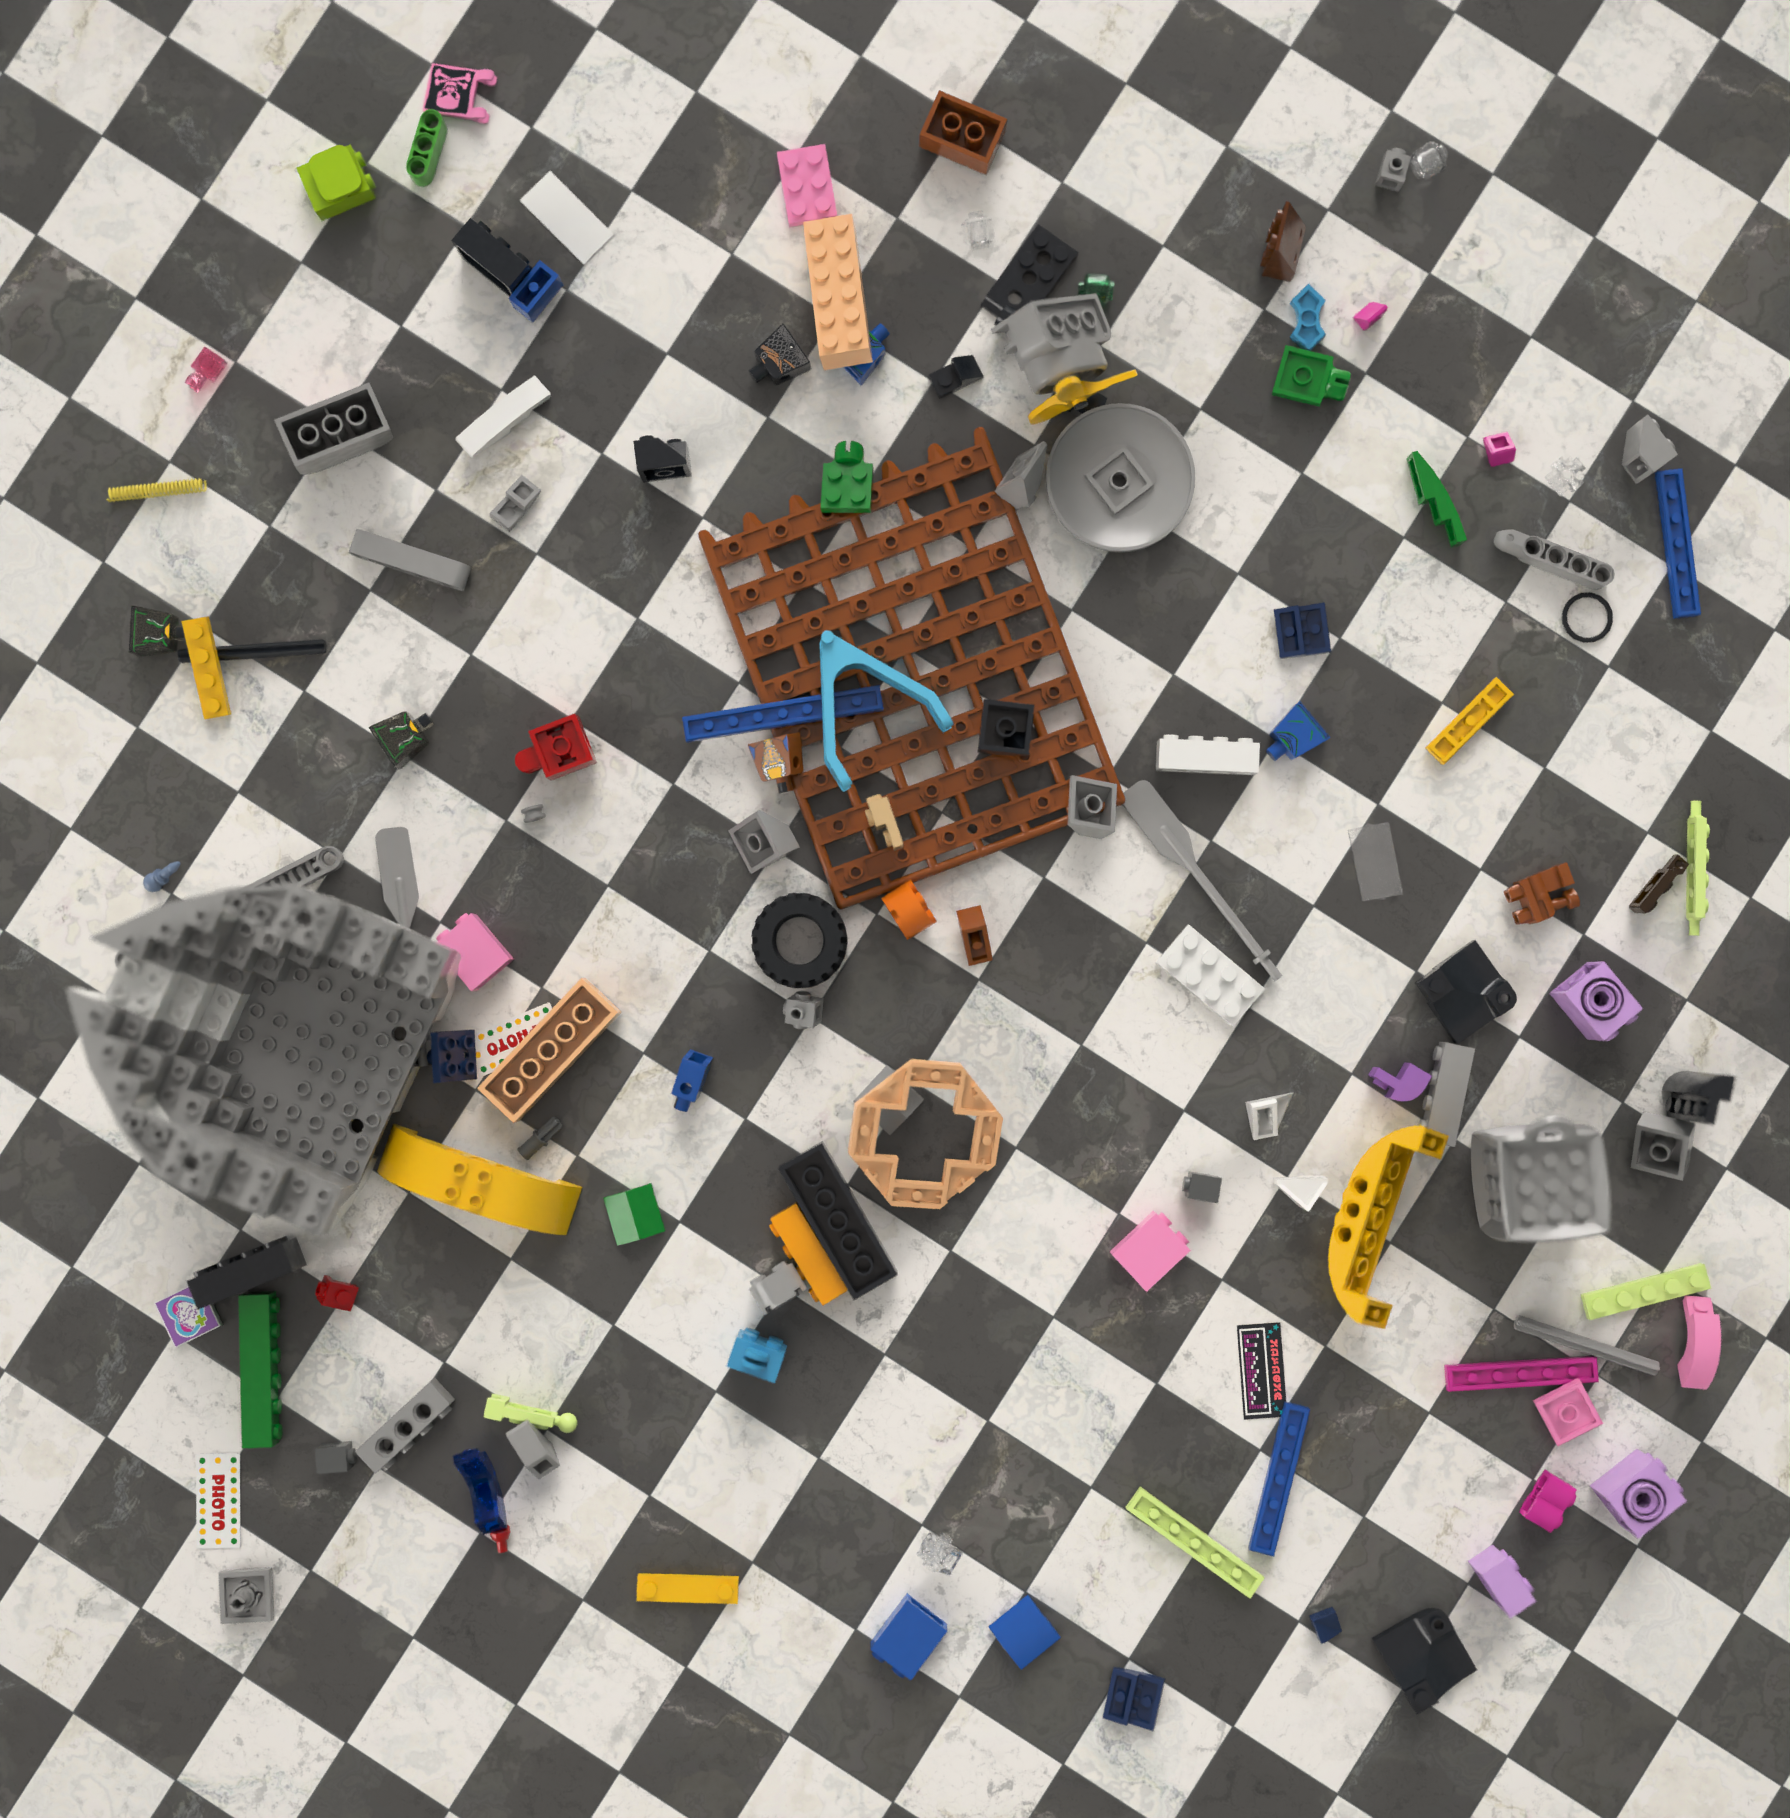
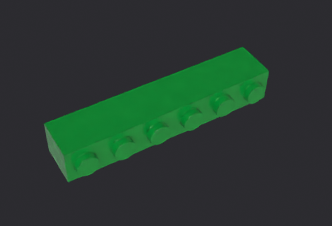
(259, 1369)

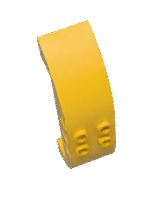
(477, 1183)
(1367, 1215)

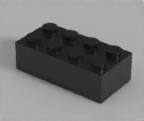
(239, 1274)

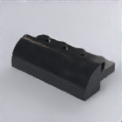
(1697, 1095)

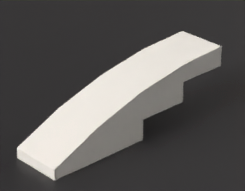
(503, 416)

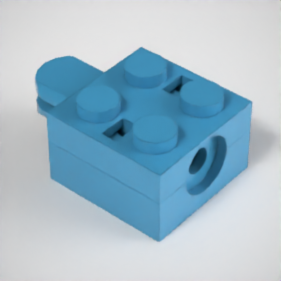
(757, 1354)

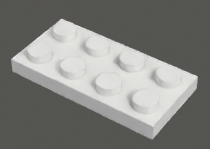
(1210, 975)

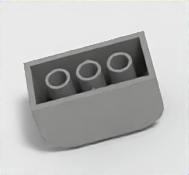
(334, 430)

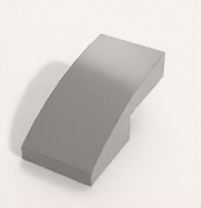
(515, 503)

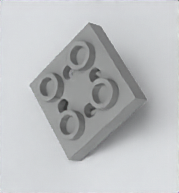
(238, 1597)

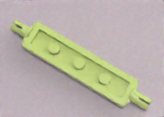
(1697, 879)

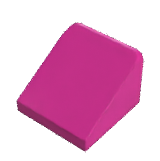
(1370, 314)
(1499, 449)

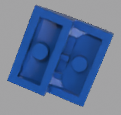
(1024, 1632)

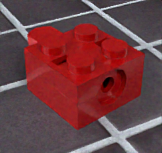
(557, 751)

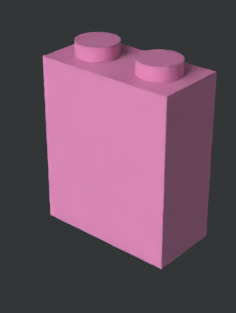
(479, 950)
(1151, 1250)

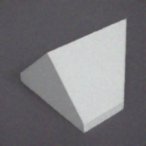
(1267, 1115)
(1303, 1189)

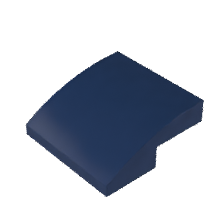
(1302, 630)
(1134, 1698)

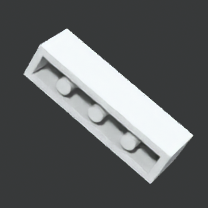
(1207, 756)

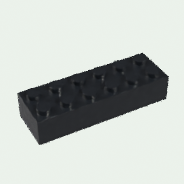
(838, 1220)

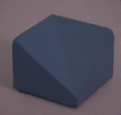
(1325, 1624)

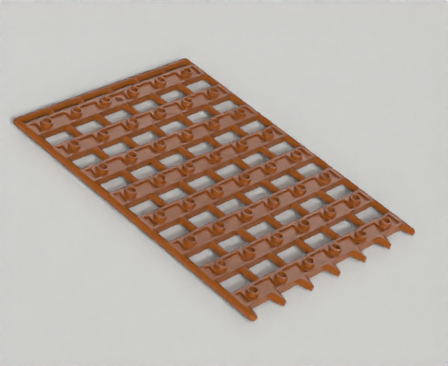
(995, 609)

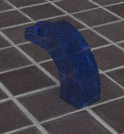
(483, 1488)

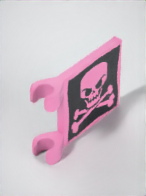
(454, 91)

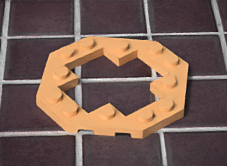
(893, 1094)

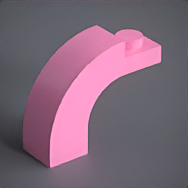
(1703, 1343)

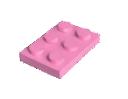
(806, 184)

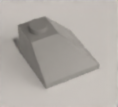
(1023, 477)
(1087, 794)
(762, 840)
(890, 1118)

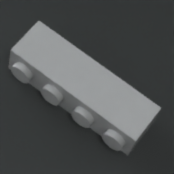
(1447, 1089)

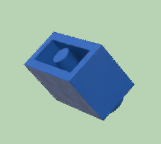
(536, 291)

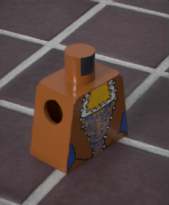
(778, 759)

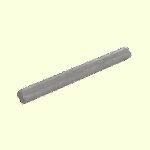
(1586, 1345)

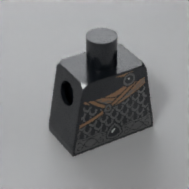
(779, 358)

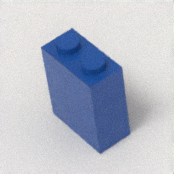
(908, 1637)

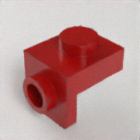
(336, 1293)

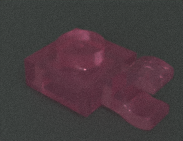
(206, 366)

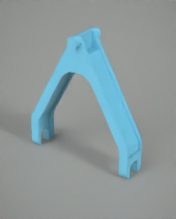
(840, 656)

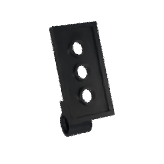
(1024, 263)

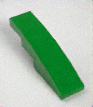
(1431, 491)

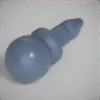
(154, 881)

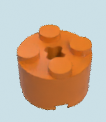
(909, 909)

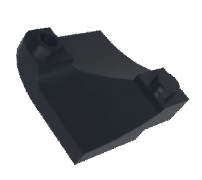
(1466, 992)
(1424, 1657)

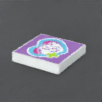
(183, 1319)

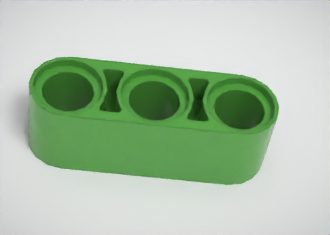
(426, 136)

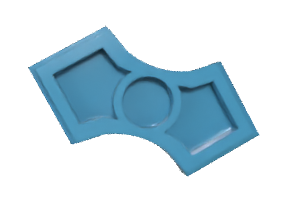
(1307, 309)

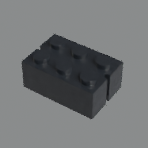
(491, 256)

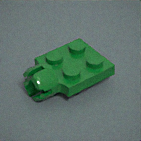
(1309, 377)
(847, 481)

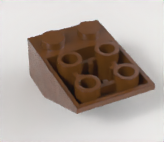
(1283, 244)

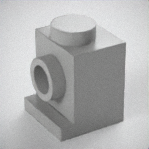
(1390, 176)

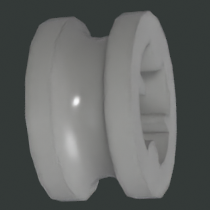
(533, 813)

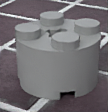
(777, 1288)

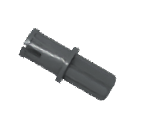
(540, 1138)

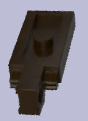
(1658, 885)

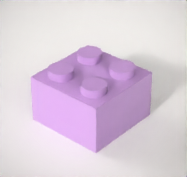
(1502, 1580)

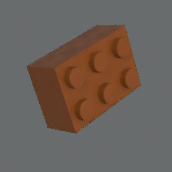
(962, 132)

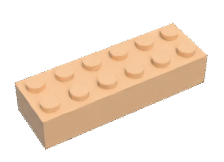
(837, 292)
(549, 1050)

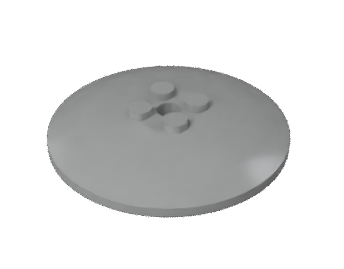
(1125, 443)

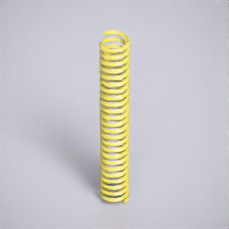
(153, 488)

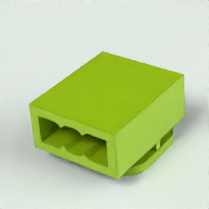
(336, 181)

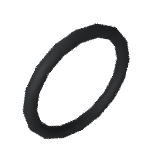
(1602, 601)

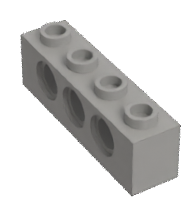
(373, 1450)

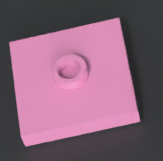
(1568, 1412)

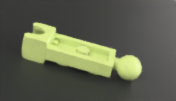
(500, 1407)

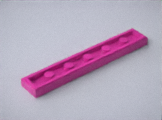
(1520, 1373)

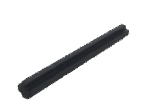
(263, 650)

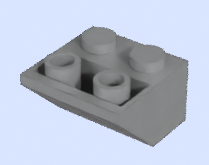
(1646, 449)

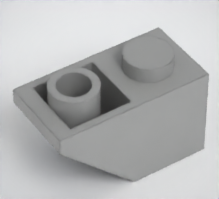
(533, 1449)

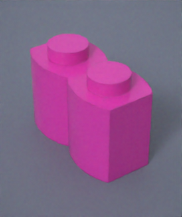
(1548, 1501)

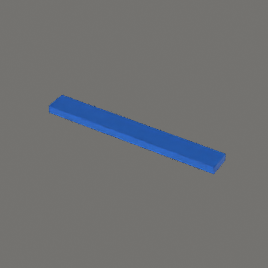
(779, 714)

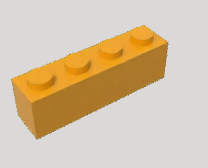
(808, 1253)

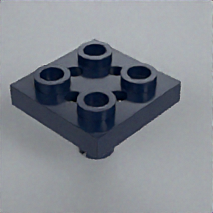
(448, 1056)

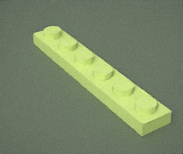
(1195, 1542)

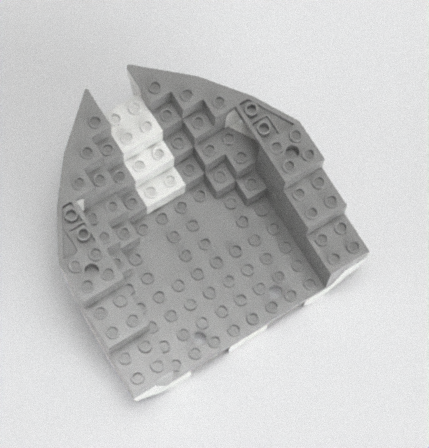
(259, 1040)

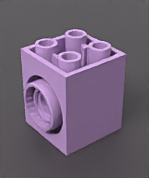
(1596, 1001)
(1639, 1492)

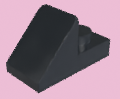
(955, 376)

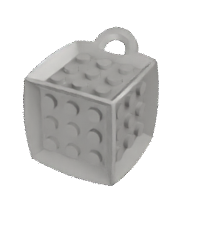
(1541, 1181)

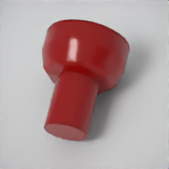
(500, 1538)

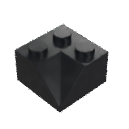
(661, 460)
(1005, 728)

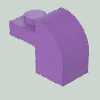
(1406, 1086)

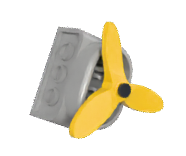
(1061, 351)

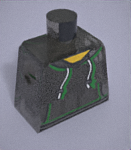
(153, 632)
(402, 736)

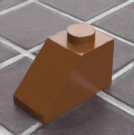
(974, 935)

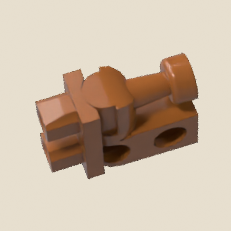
(1535, 897)

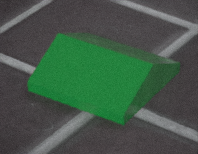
(634, 1214)

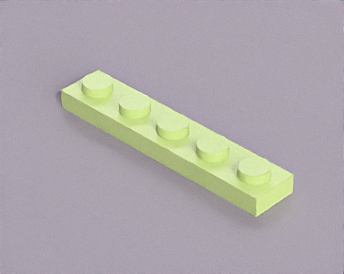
(1645, 1291)

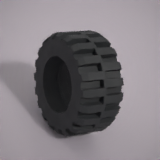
(768, 925)

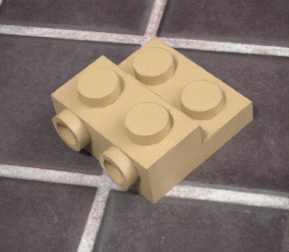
(882, 817)

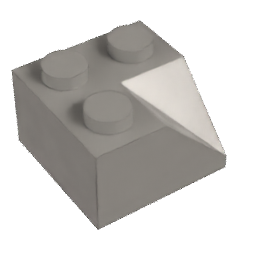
(1663, 1145)

